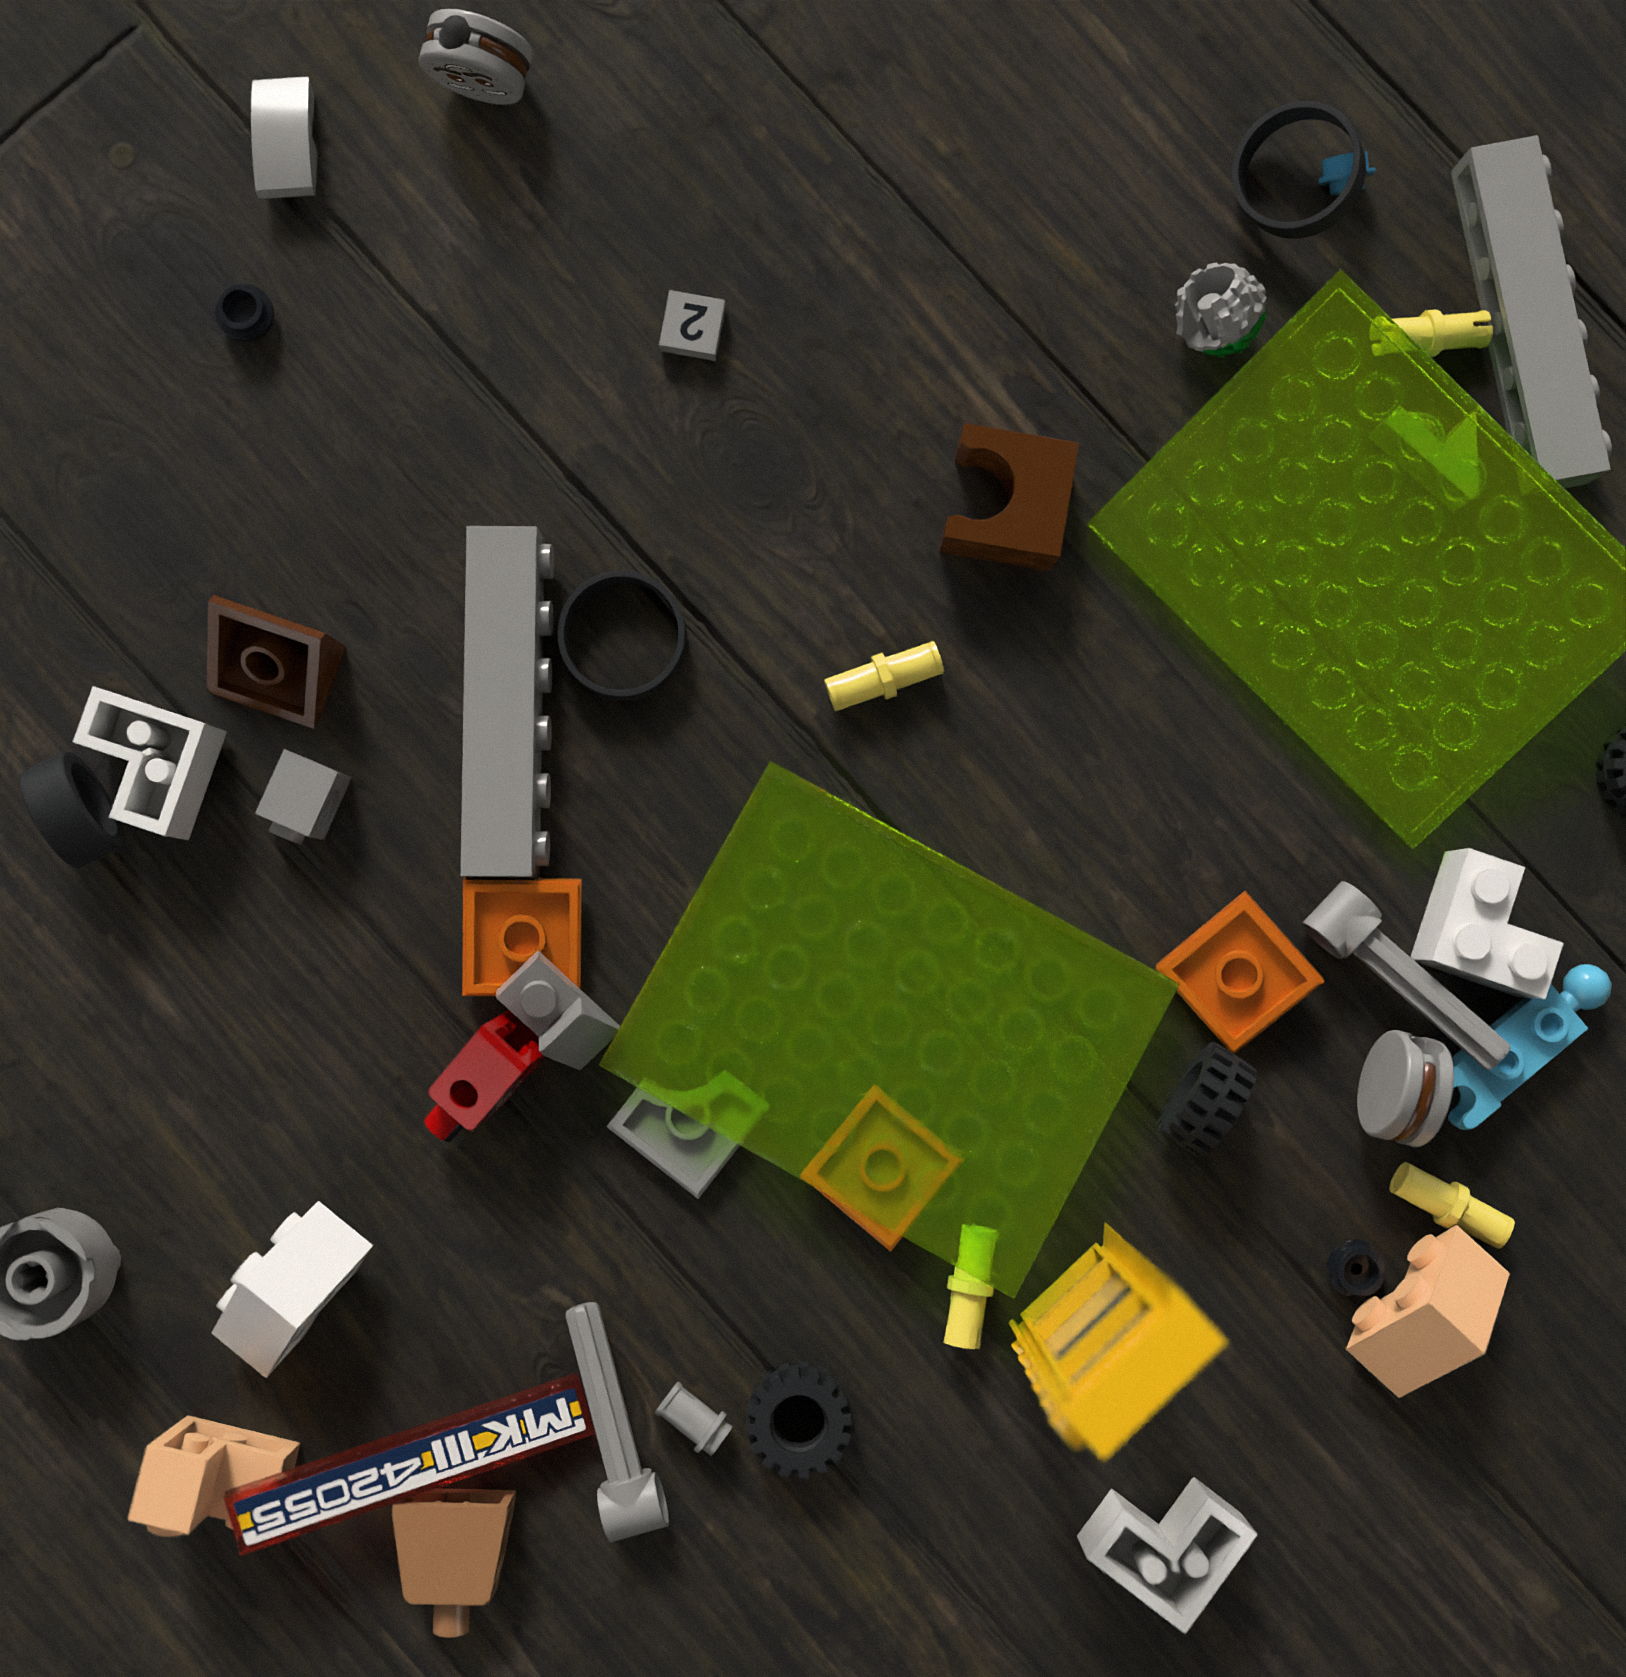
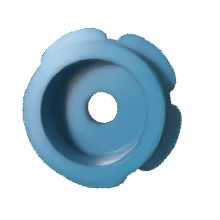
(1337, 171)

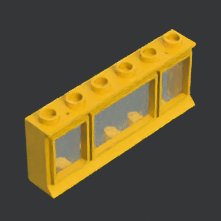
(1110, 1344)

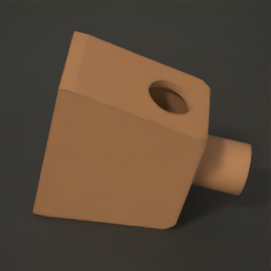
(452, 1551)

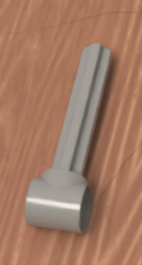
(1348, 924)
(632, 1496)

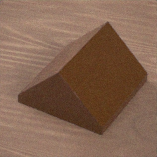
(269, 662)

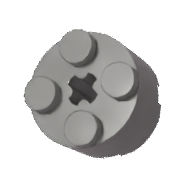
(73, 1257)

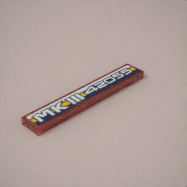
(407, 1463)

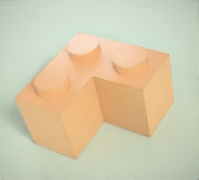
(1434, 1316)
(193, 1468)

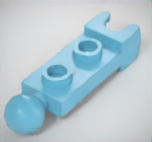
(1536, 1034)

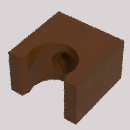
(1038, 490)

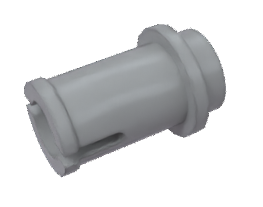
(694, 1419)

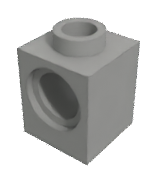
(302, 798)

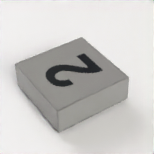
(692, 325)

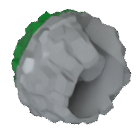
(1220, 309)

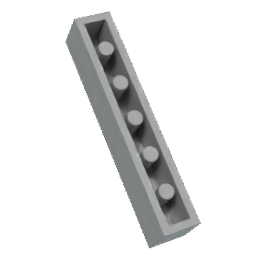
(1529, 293)
(504, 702)

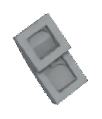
(283, 138)

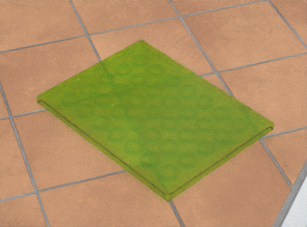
(1375, 560)
(890, 1028)

